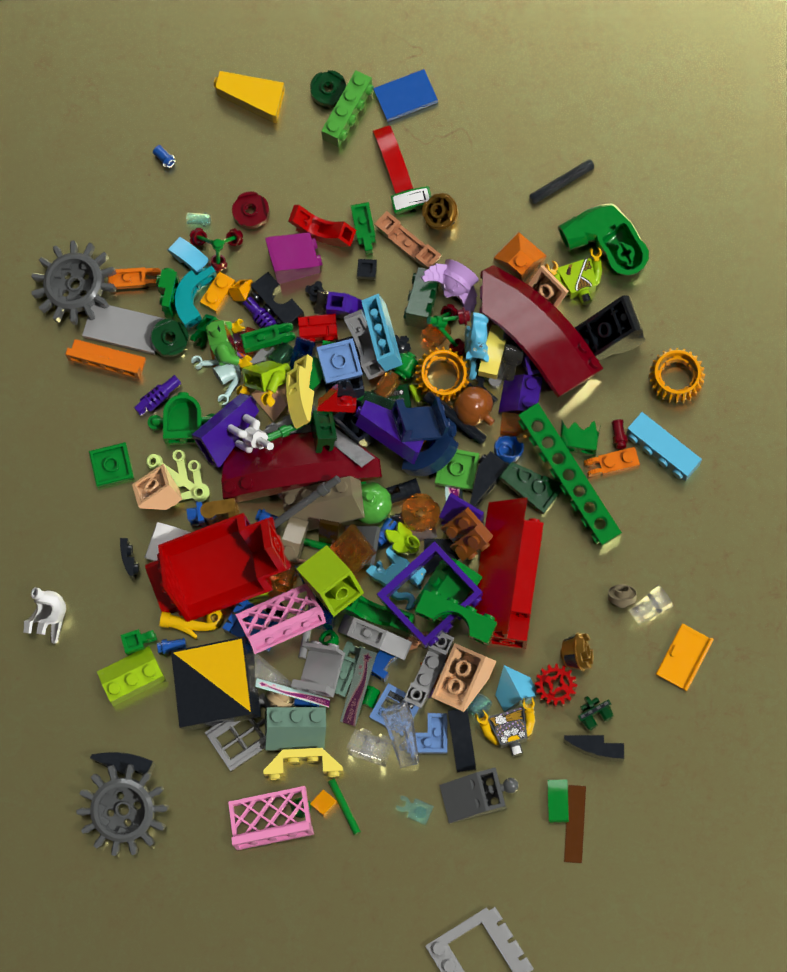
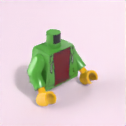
(223, 344)

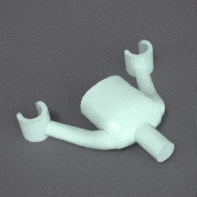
(223, 373)

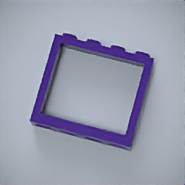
(447, 624)

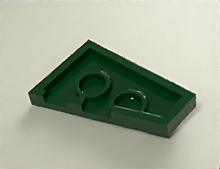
(526, 483)

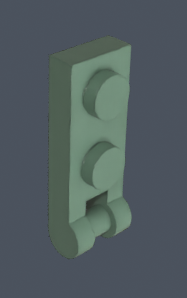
(347, 669)

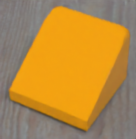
(240, 289)
(323, 803)

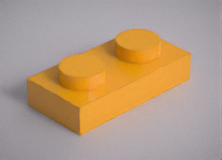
(217, 292)

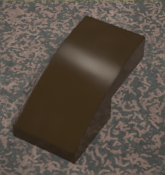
(328, 531)

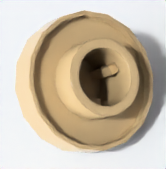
(279, 700)

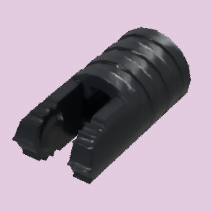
(403, 490)

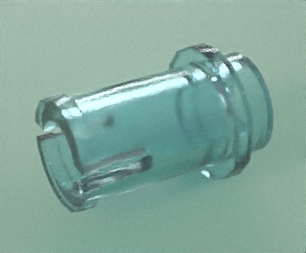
(201, 219)

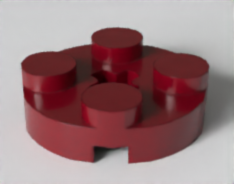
(252, 220)

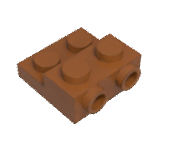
(467, 534)

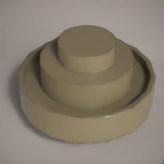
(622, 595)

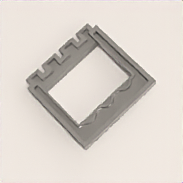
(500, 935)

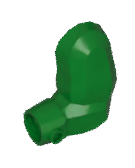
(611, 233)

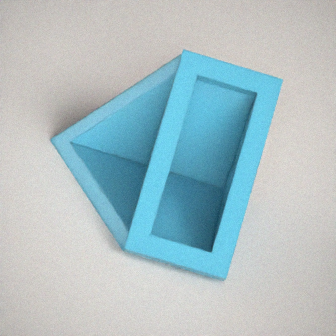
(513, 688)

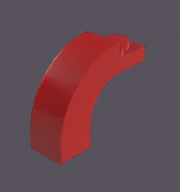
(323, 231)

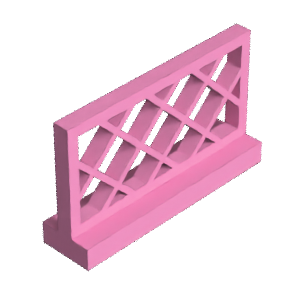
(285, 628)
(276, 833)

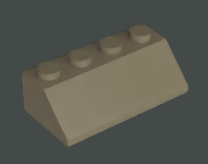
(339, 505)

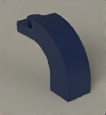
(435, 457)

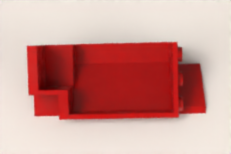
(217, 566)
(509, 570)

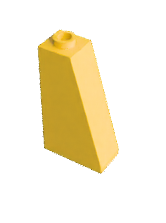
(252, 93)

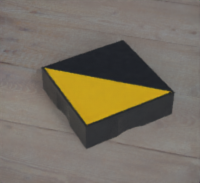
(215, 683)

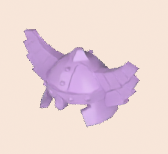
(455, 281)

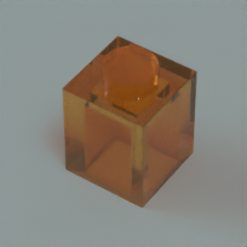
(433, 337)
(510, 425)

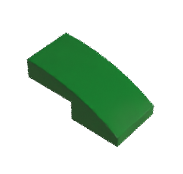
(558, 801)

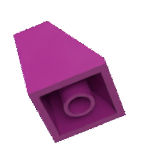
(293, 256)

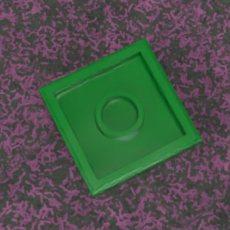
(111, 465)

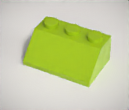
(131, 676)

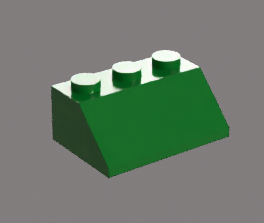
(449, 584)

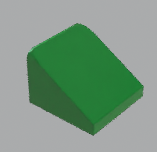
(371, 697)

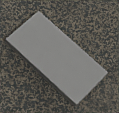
(121, 328)

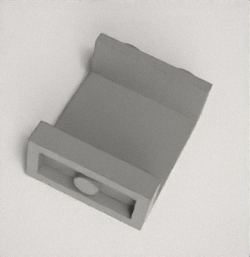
(320, 669)

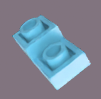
(187, 253)

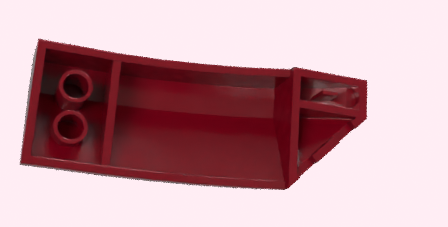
(538, 330)
(288, 467)

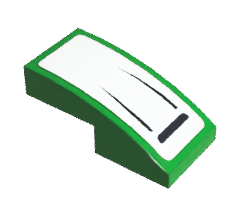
(410, 199)

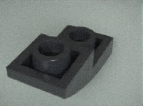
(130, 563)

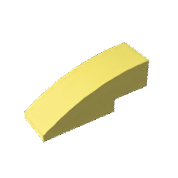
(495, 351)

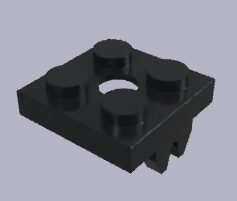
(351, 387)

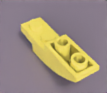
(298, 391)

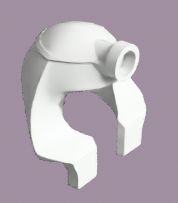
(49, 610)

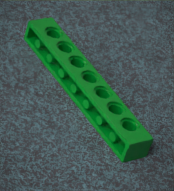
(536, 414)

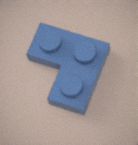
(436, 739)

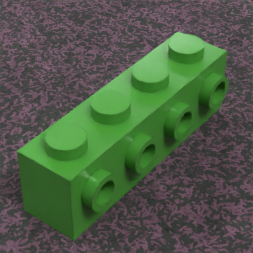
(347, 108)

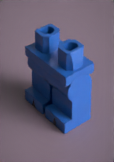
(234, 628)

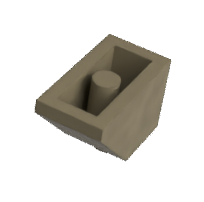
(294, 538)

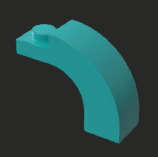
(186, 292)

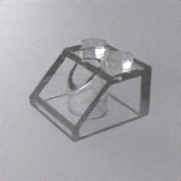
(370, 747)

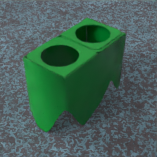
(580, 440)

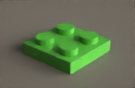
(460, 471)

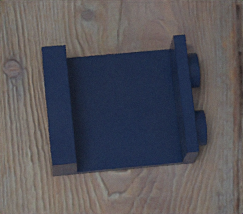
(420, 422)

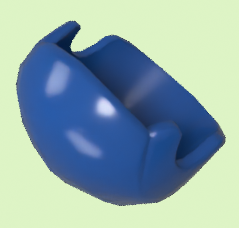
(508, 448)

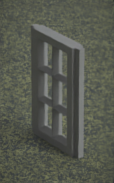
(249, 751)

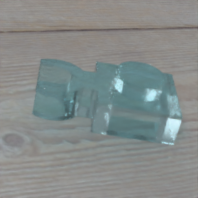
(418, 810)

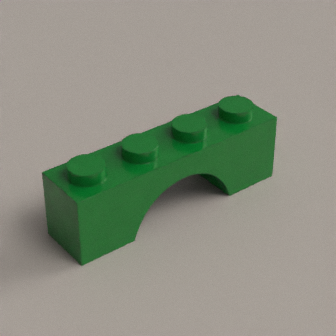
(433, 606)
(378, 615)

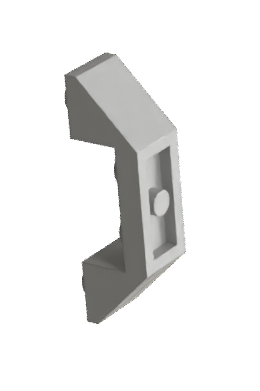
(374, 636)
(429, 671)

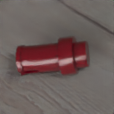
(619, 438)

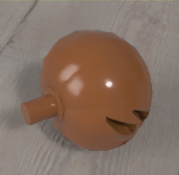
(474, 406)

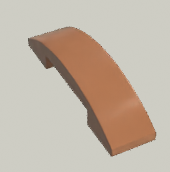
(406, 241)

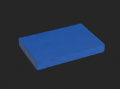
(405, 95)

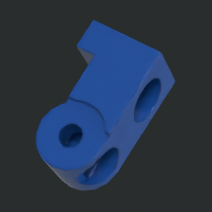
(381, 664)

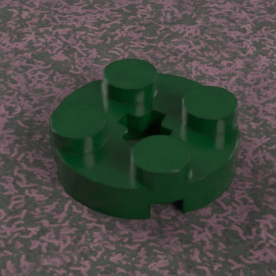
(318, 92)
(165, 347)

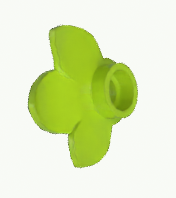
(402, 539)

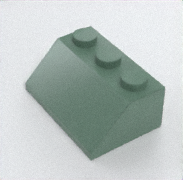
(294, 728)

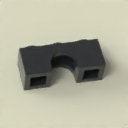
(265, 291)

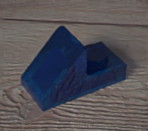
(301, 348)

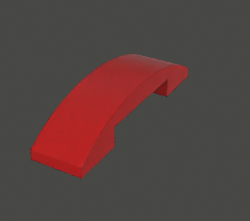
(393, 159)

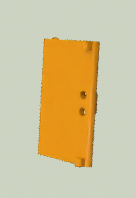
(688, 653)

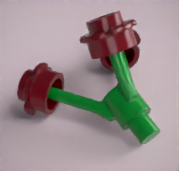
(218, 262)
(450, 314)

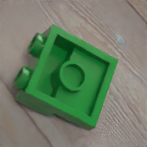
(167, 286)

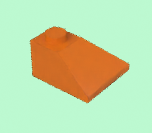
(520, 257)

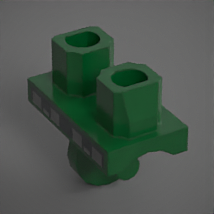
(603, 709)

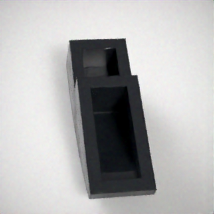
(462, 740)
(595, 747)
(122, 760)

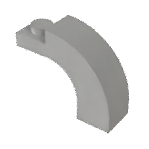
(359, 329)

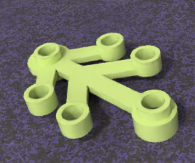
(181, 478)

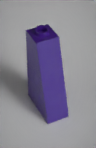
(380, 425)
(214, 438)

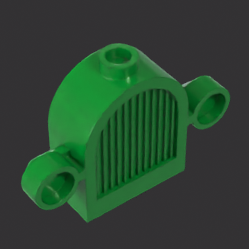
(180, 419)

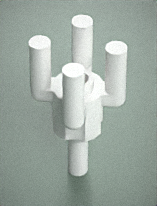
(251, 436)

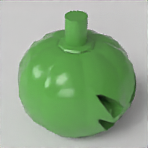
(376, 503)

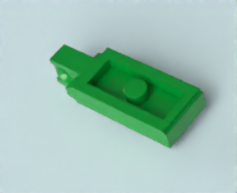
(364, 225)

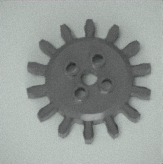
(77, 266)
(114, 826)

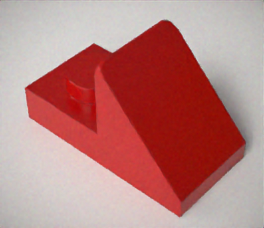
(331, 403)

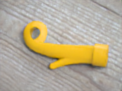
(179, 623)

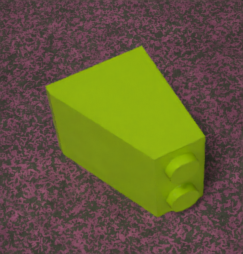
(330, 580)

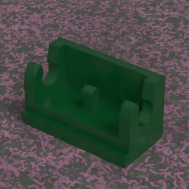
(323, 430)

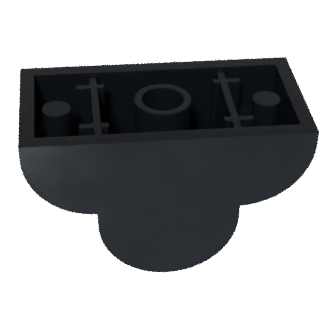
(613, 329)

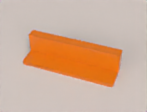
(106, 358)

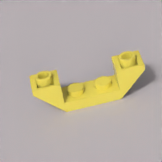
(312, 755)

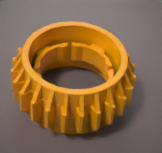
(453, 359)
(673, 394)

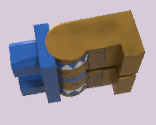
(212, 512)

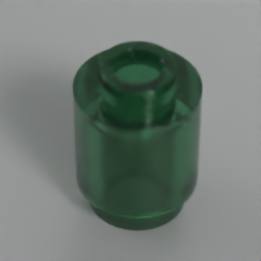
(282, 353)

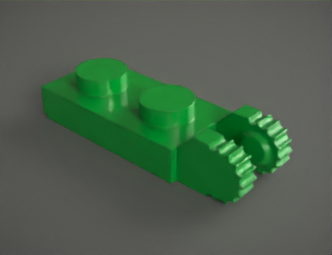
(267, 337)

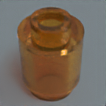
(387, 384)
(285, 580)

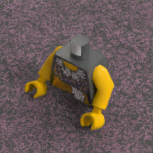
(509, 727)

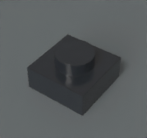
(367, 269)

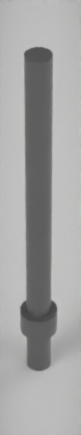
(322, 490)

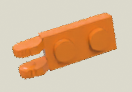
(134, 278)
(613, 462)

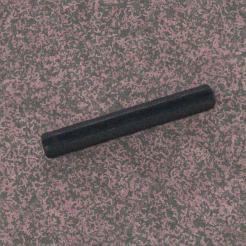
(561, 181)
(450, 413)

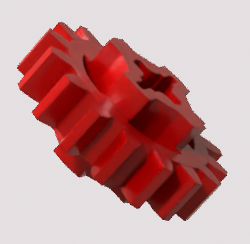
(548, 682)

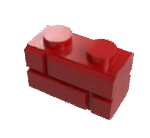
(318, 327)

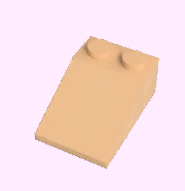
(462, 677)

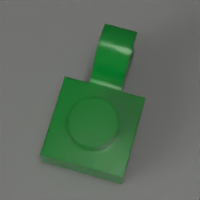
(201, 330)
(134, 640)

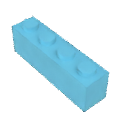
(381, 332)
(663, 446)

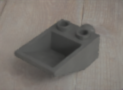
(472, 797)

